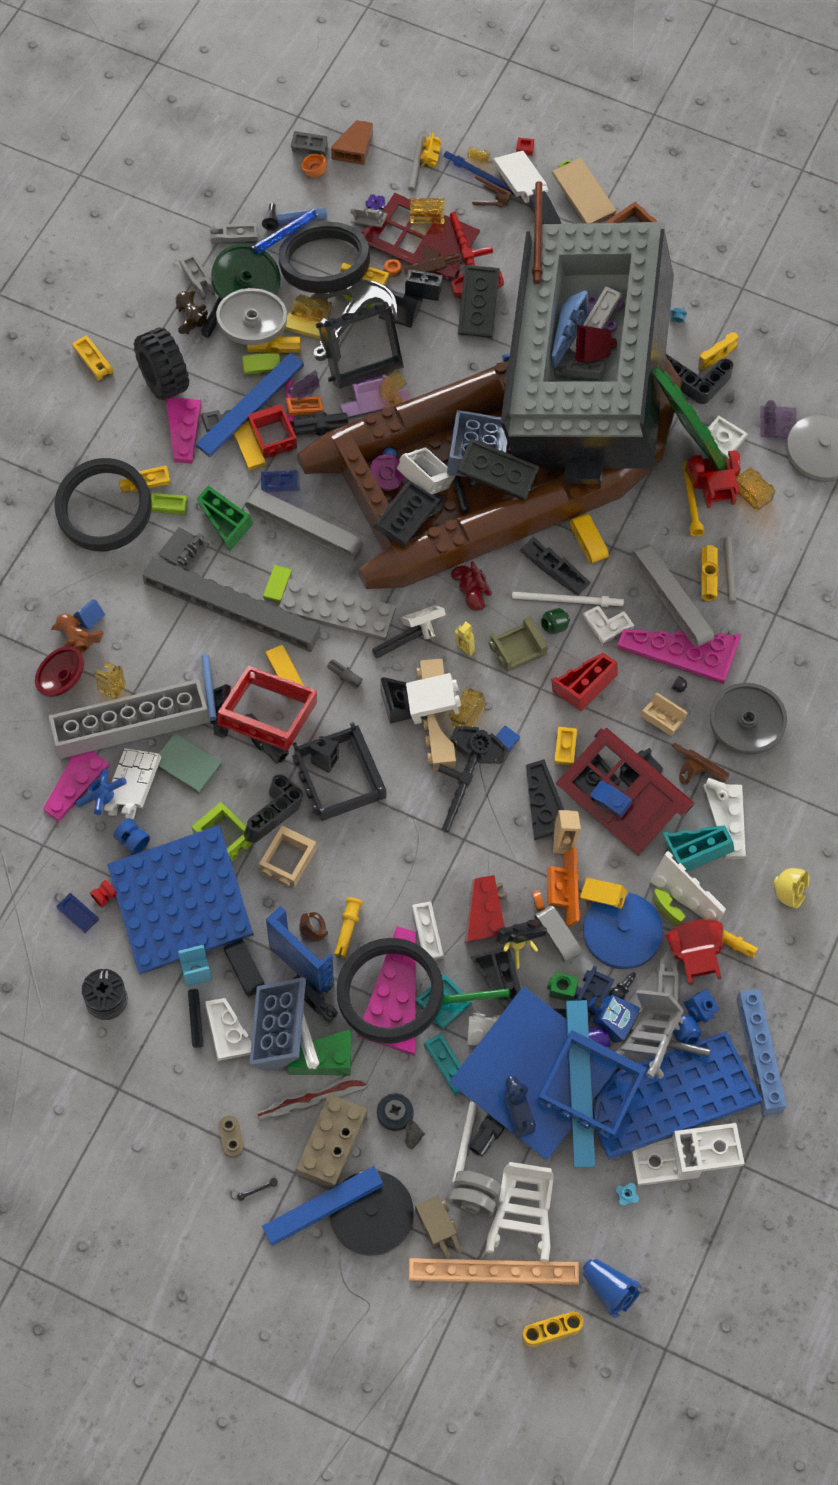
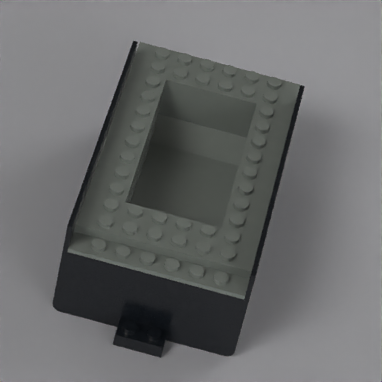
(586, 420)

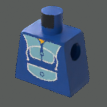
(614, 1016)

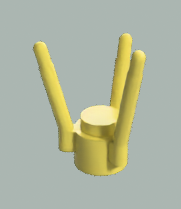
(516, 949)

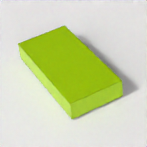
(169, 503)
(277, 583)

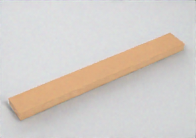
(493, 1271)

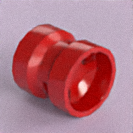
(103, 893)

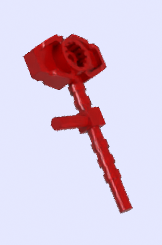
(467, 256)

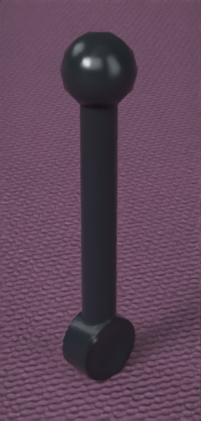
(273, 1183)

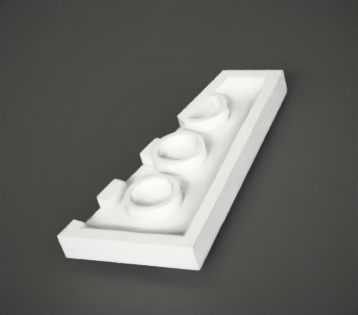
(731, 815)

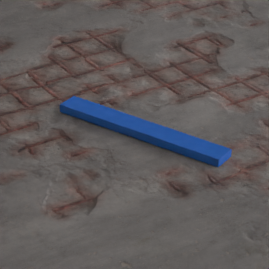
(249, 404)

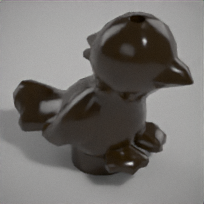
(193, 314)

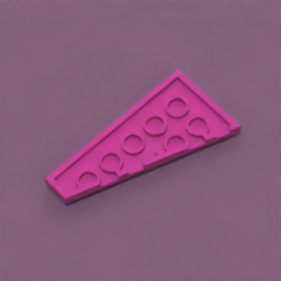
(394, 994)

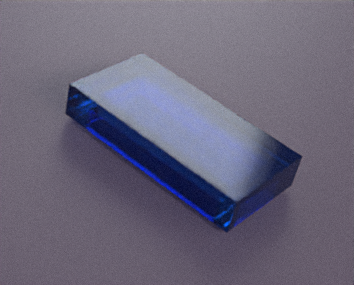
(77, 912)

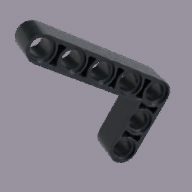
(694, 385)

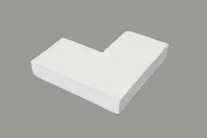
(605, 628)

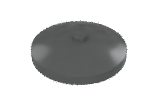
(748, 718)

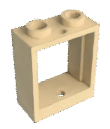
(296, 840)

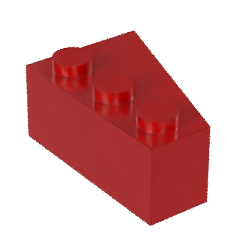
(484, 910)

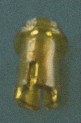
(478, 154)

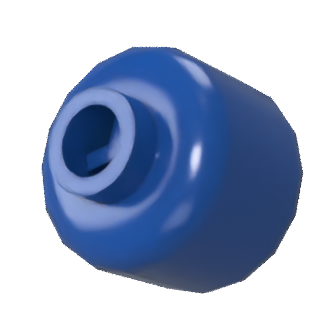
(688, 1032)

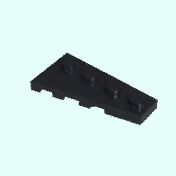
(543, 799)

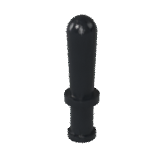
(459, 491)

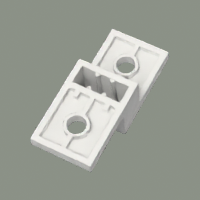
(688, 1154)

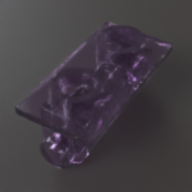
(305, 385)

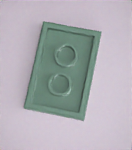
(188, 763)

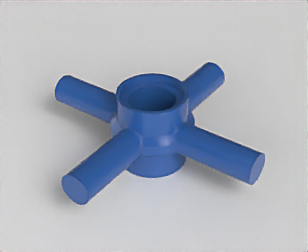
(101, 792)

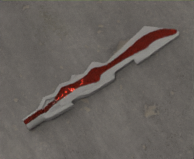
(311, 1098)

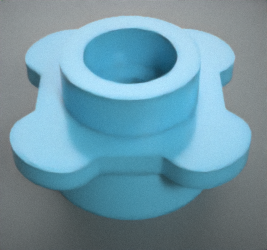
(622, 1190)

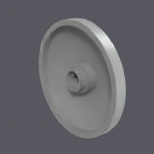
(251, 316)
(814, 447)

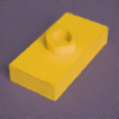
(565, 746)

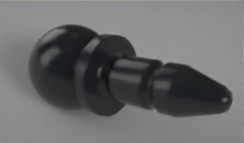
(622, 988)

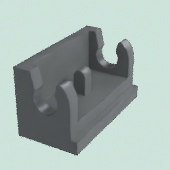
(309, 142)

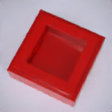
(525, 145)

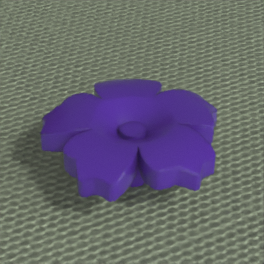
(375, 203)

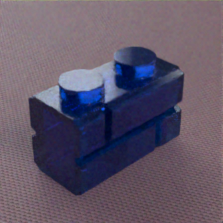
(280, 481)

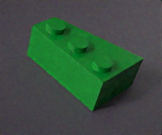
(225, 516)
(332, 1053)

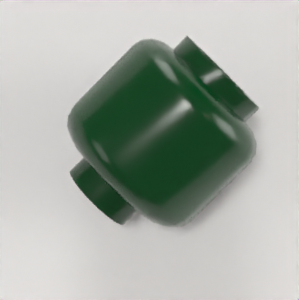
(555, 621)

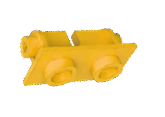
(431, 145)

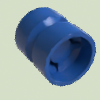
(133, 837)

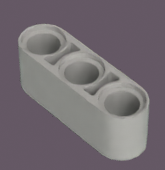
(558, 934)

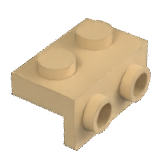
(664, 714)

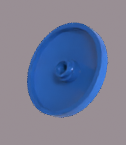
(624, 935)

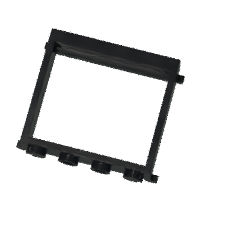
(371, 370)
(378, 788)

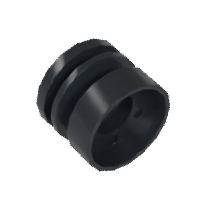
(107, 1004)

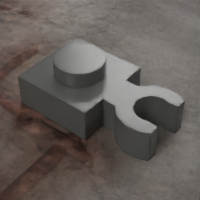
(211, 418)

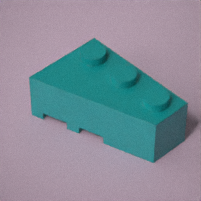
(699, 846)

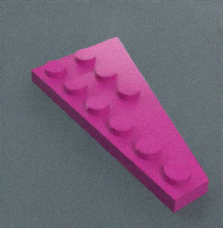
(676, 650)

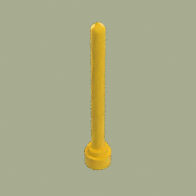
(696, 528)

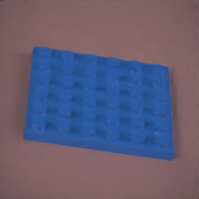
(179, 899)

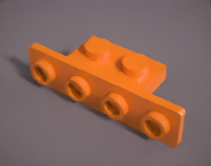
(563, 887)

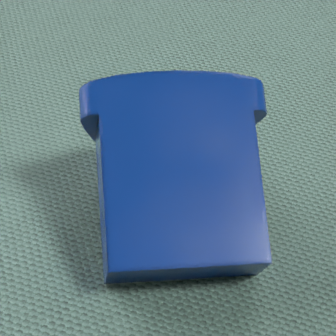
(89, 614)

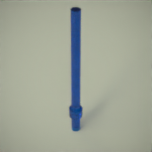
(460, 162)

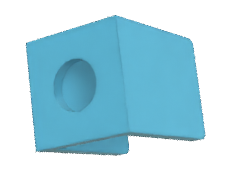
(194, 957)

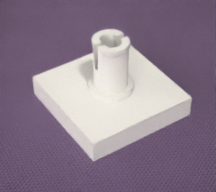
(424, 618)

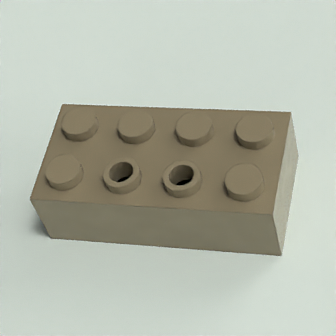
(318, 1159)

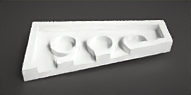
(675, 881)

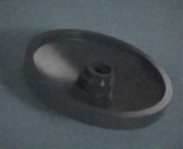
(376, 1220)

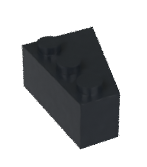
(498, 972)

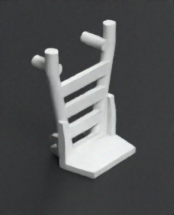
(530, 1174)

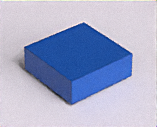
(508, 737)

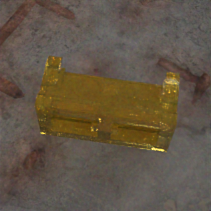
(110, 682)
(471, 707)

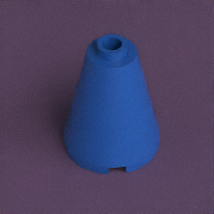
(611, 1286)

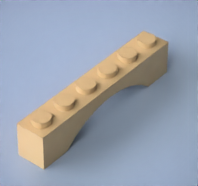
(440, 746)

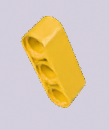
(589, 538)
(560, 1322)

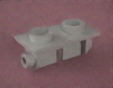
(368, 217)

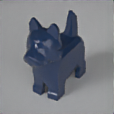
(518, 1107)

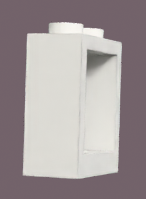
(431, 464)

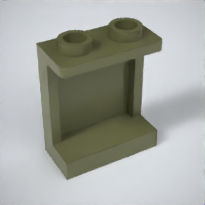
(518, 645)

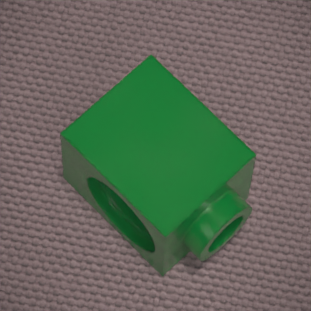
(569, 981)

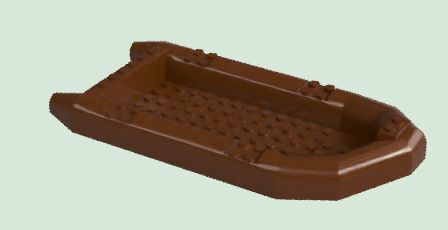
(493, 515)

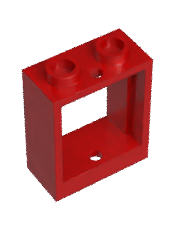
(267, 417)

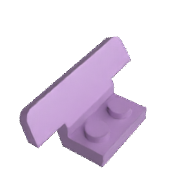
(368, 397)

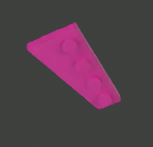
(183, 424)
(74, 783)

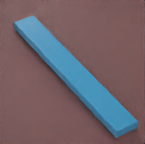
(580, 1085)

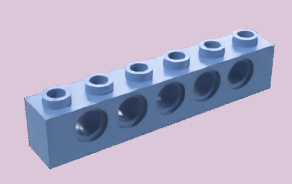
(761, 1052)

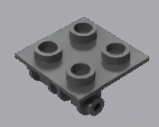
(184, 548)

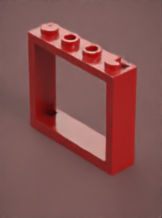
(259, 730)

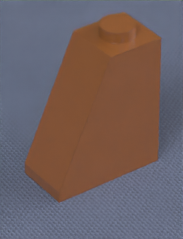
(354, 143)

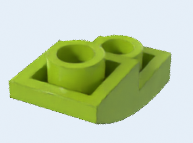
(259, 363)
(663, 902)

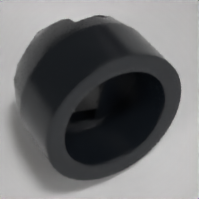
(680, 684)

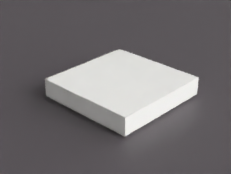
(726, 435)

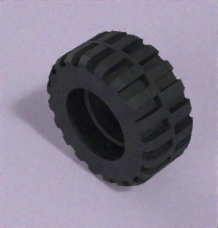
(161, 363)

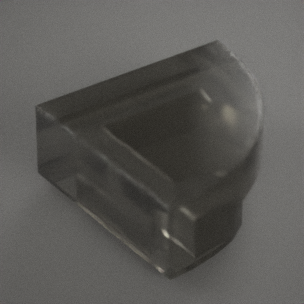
(413, 1134)

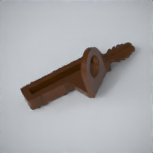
(433, 261)
(697, 763)

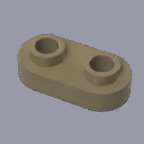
(230, 1136)

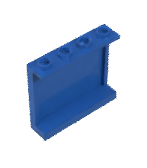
(296, 955)

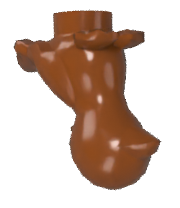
(76, 636)

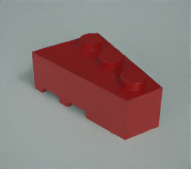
(585, 682)

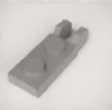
(234, 233)
(196, 274)
(668, 981)

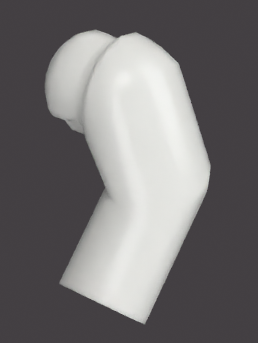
(720, 789)

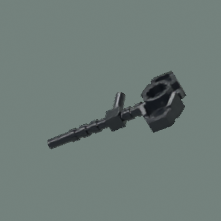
(480, 748)

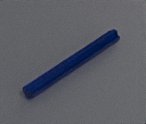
(284, 232)

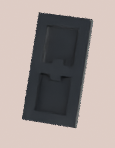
(423, 284)
(325, 756)

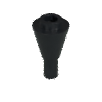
(270, 220)

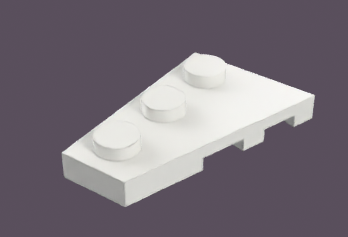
(227, 1033)

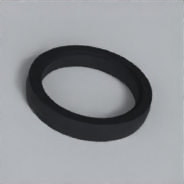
(327, 283)
(92, 468)
(370, 951)

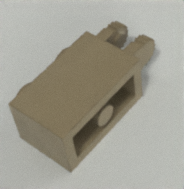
(438, 1224)

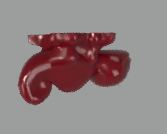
(472, 583)

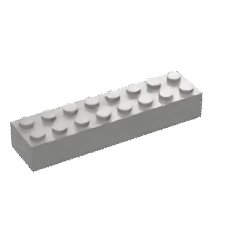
(129, 719)

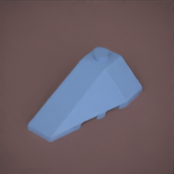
(572, 313)

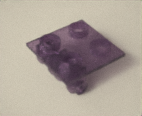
(776, 420)

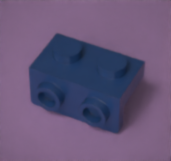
(595, 985)

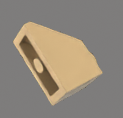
(566, 831)

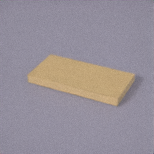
(583, 192)

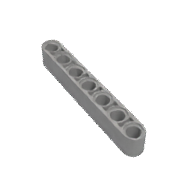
(304, 524)
(672, 595)

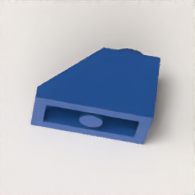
(611, 798)

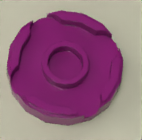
(386, 472)

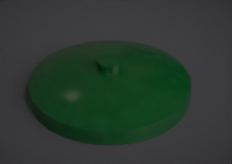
(241, 268)

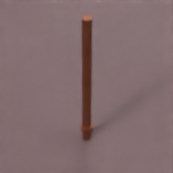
(537, 271)

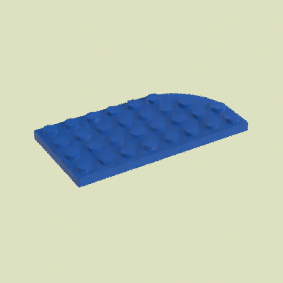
(687, 1097)

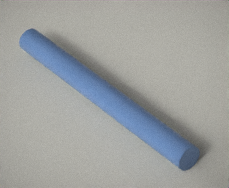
(208, 687)

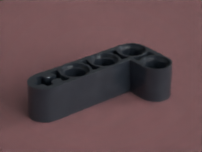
(286, 802)

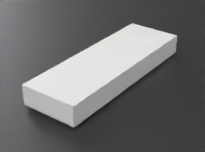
(427, 929)

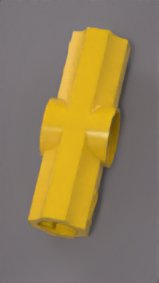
(278, 346)
(709, 560)

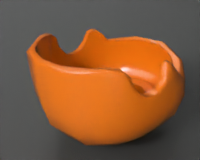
(314, 165)

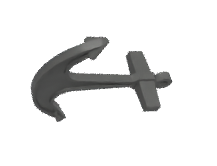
(362, 294)

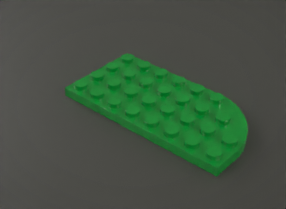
(690, 420)

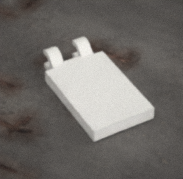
(519, 174)

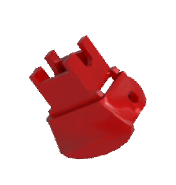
(715, 484)
(697, 946)

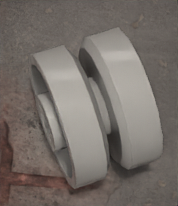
(474, 1193)

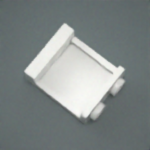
(432, 696)

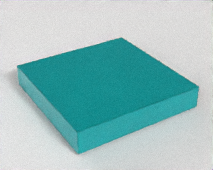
(447, 1012)

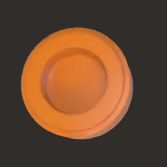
(393, 267)
(538, 901)

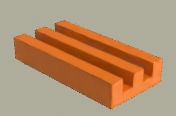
(305, 408)

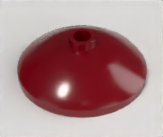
(59, 671)

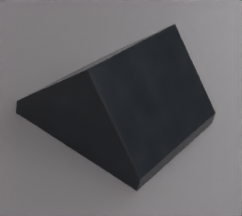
(407, 308)
(395, 699)

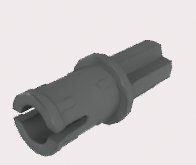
(345, 673)

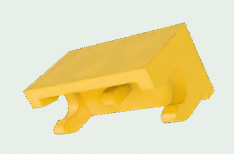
(603, 892)

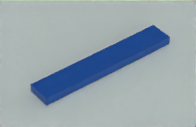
(322, 1205)

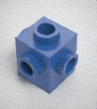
(701, 1006)

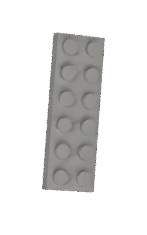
(338, 609)

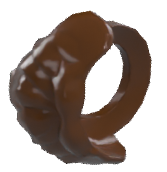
(307, 931)

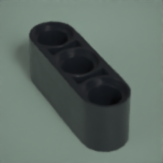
(244, 967)

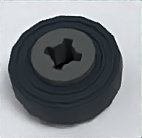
(396, 1119)

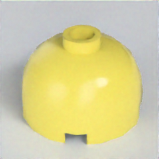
(790, 886)

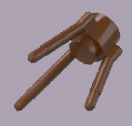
(502, 195)

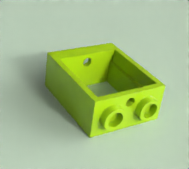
(213, 817)

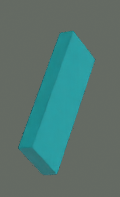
(443, 1058)

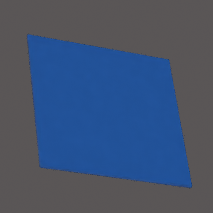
(526, 1046)

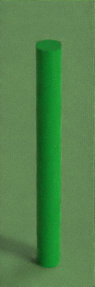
(476, 996)

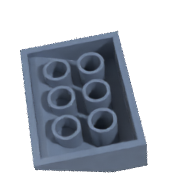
(478, 427)
(277, 1024)

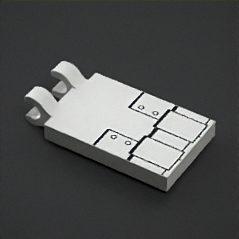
(138, 770)

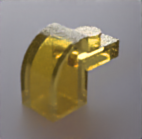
(389, 386)

